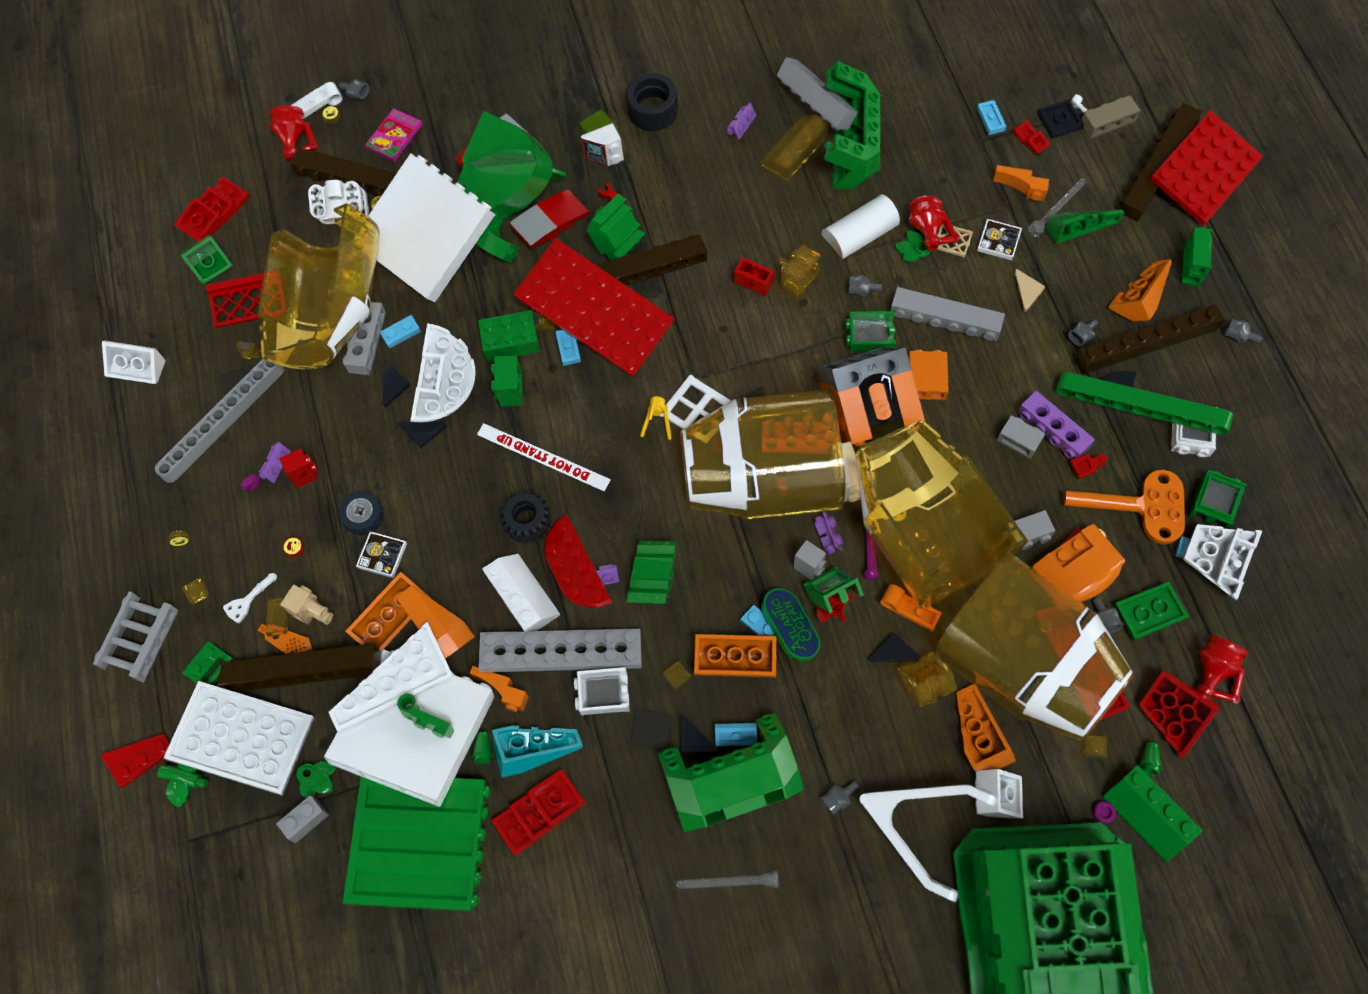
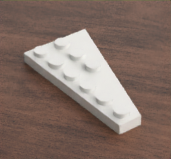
(407, 670)

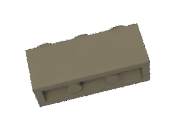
(1110, 116)

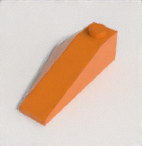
(1143, 295)
(447, 628)
(982, 737)

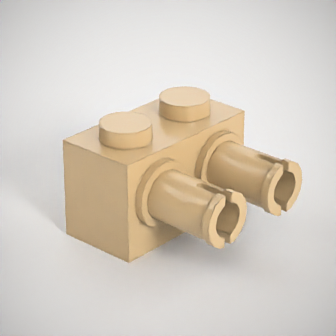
(304, 606)

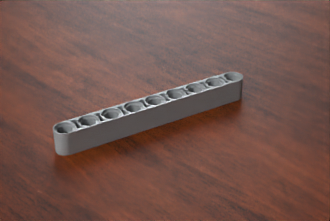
(218, 426)

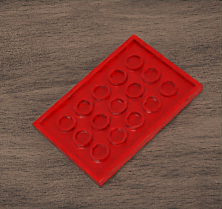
(1206, 167)

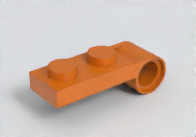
(905, 606)

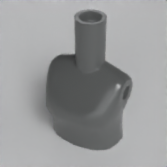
(355, 89)
(861, 285)
(1241, 331)
(1082, 332)
(1108, 616)
(838, 798)

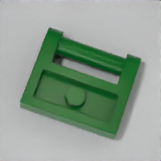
(204, 663)

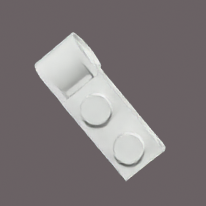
(319, 97)

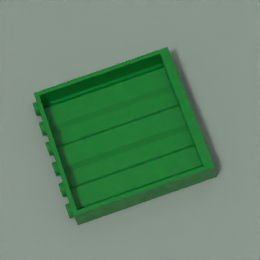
(415, 851)

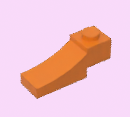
(1022, 179)
(511, 697)

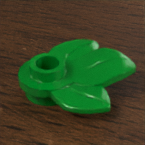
(911, 247)
(317, 781)

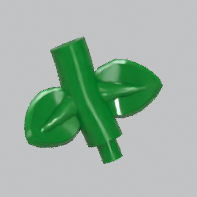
(181, 779)

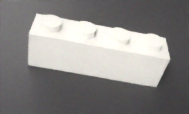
(521, 592)

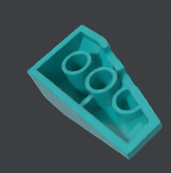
(525, 749)

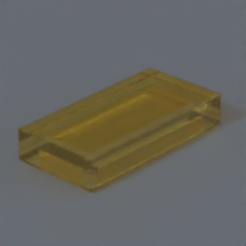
(276, 618)

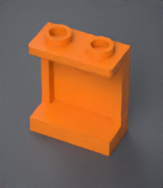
(930, 373)

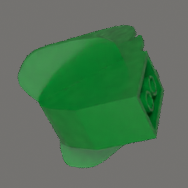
(507, 173)

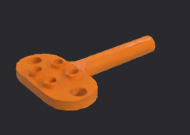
(1159, 505)

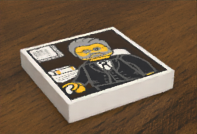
(999, 239)
(381, 554)

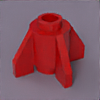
(837, 607)

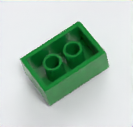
(509, 335)

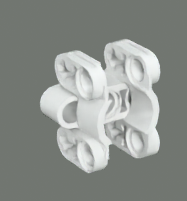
(333, 195)

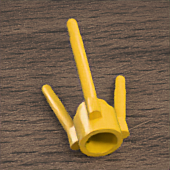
(656, 408)

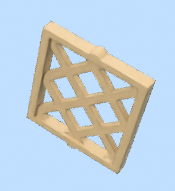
(952, 250)

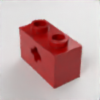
(754, 276)
(299, 468)

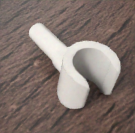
(1076, 102)

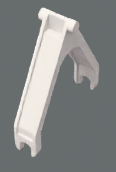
(881, 808)

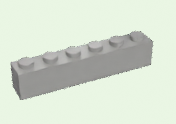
(814, 92)
(947, 314)

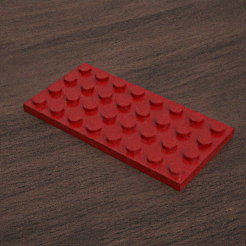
(594, 307)

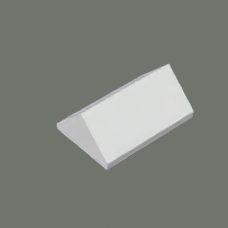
(132, 362)

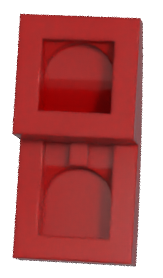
(1030, 138)

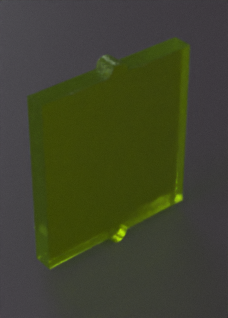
(596, 121)

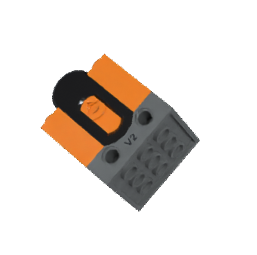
(872, 393)

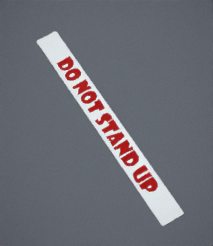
(544, 457)

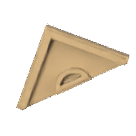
(1028, 289)

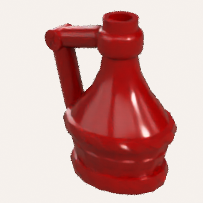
(288, 125)
(928, 217)
(1220, 661)

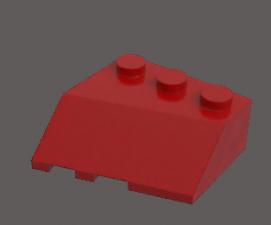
(1178, 711)

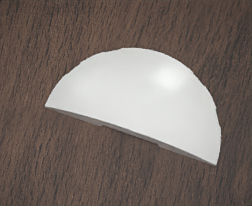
(444, 376)

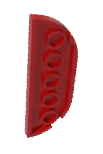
(573, 566)

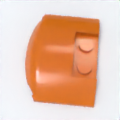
(1082, 564)

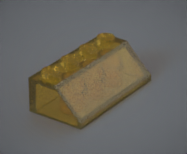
(796, 146)

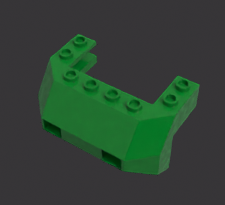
(855, 150)
(734, 781)

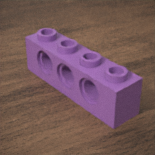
(1053, 416)

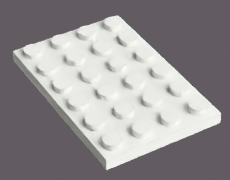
(239, 738)

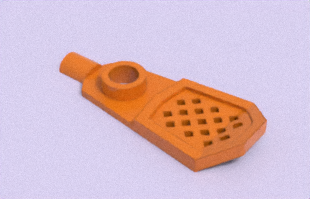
(284, 640)

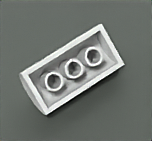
(862, 226)

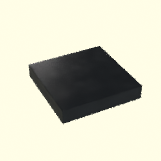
(1060, 119)

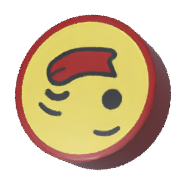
(293, 547)

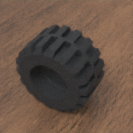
(521, 503)

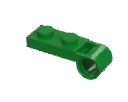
(421, 719)

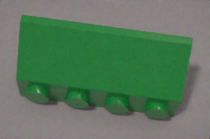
(1152, 814)

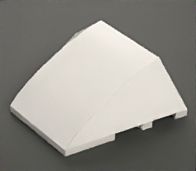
(1222, 555)

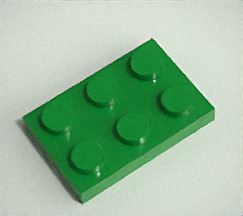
(1151, 611)

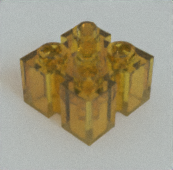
(799, 271)
(927, 679)

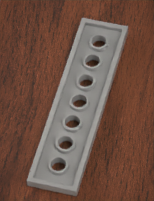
(553, 639)

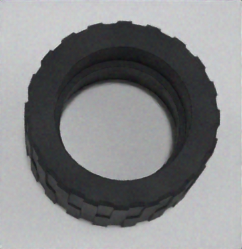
(652, 86)

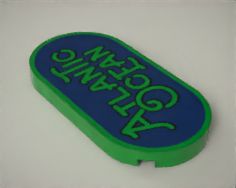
(790, 624)

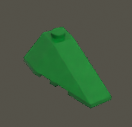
(1075, 224)

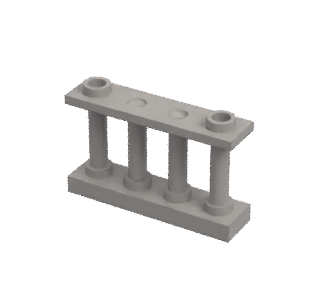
(152, 644)

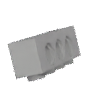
(363, 362)

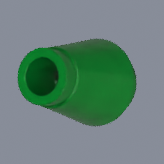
(482, 750)
(1151, 759)

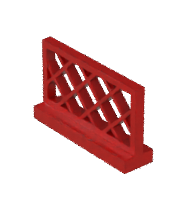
(230, 288)

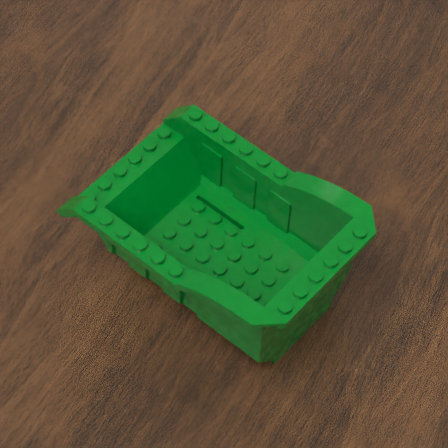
(1050, 911)

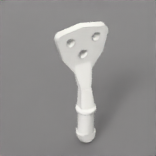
(246, 601)

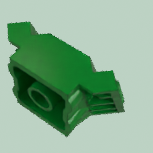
(615, 229)
(652, 572)

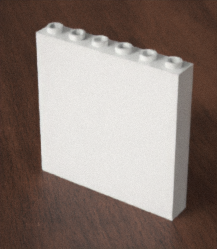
(427, 226)
(413, 759)

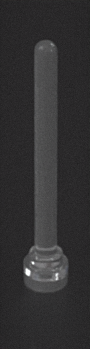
(1038, 226)
(769, 879)

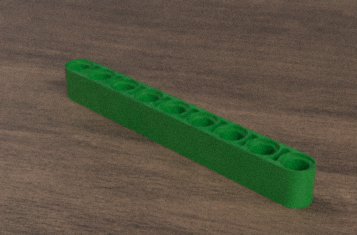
(1145, 403)

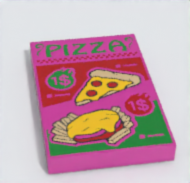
(393, 134)

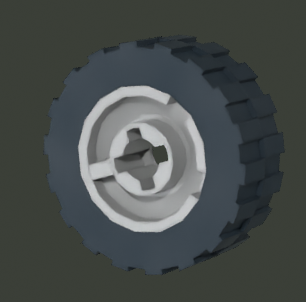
(371, 516)

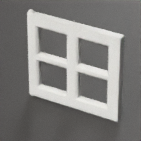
(697, 409)

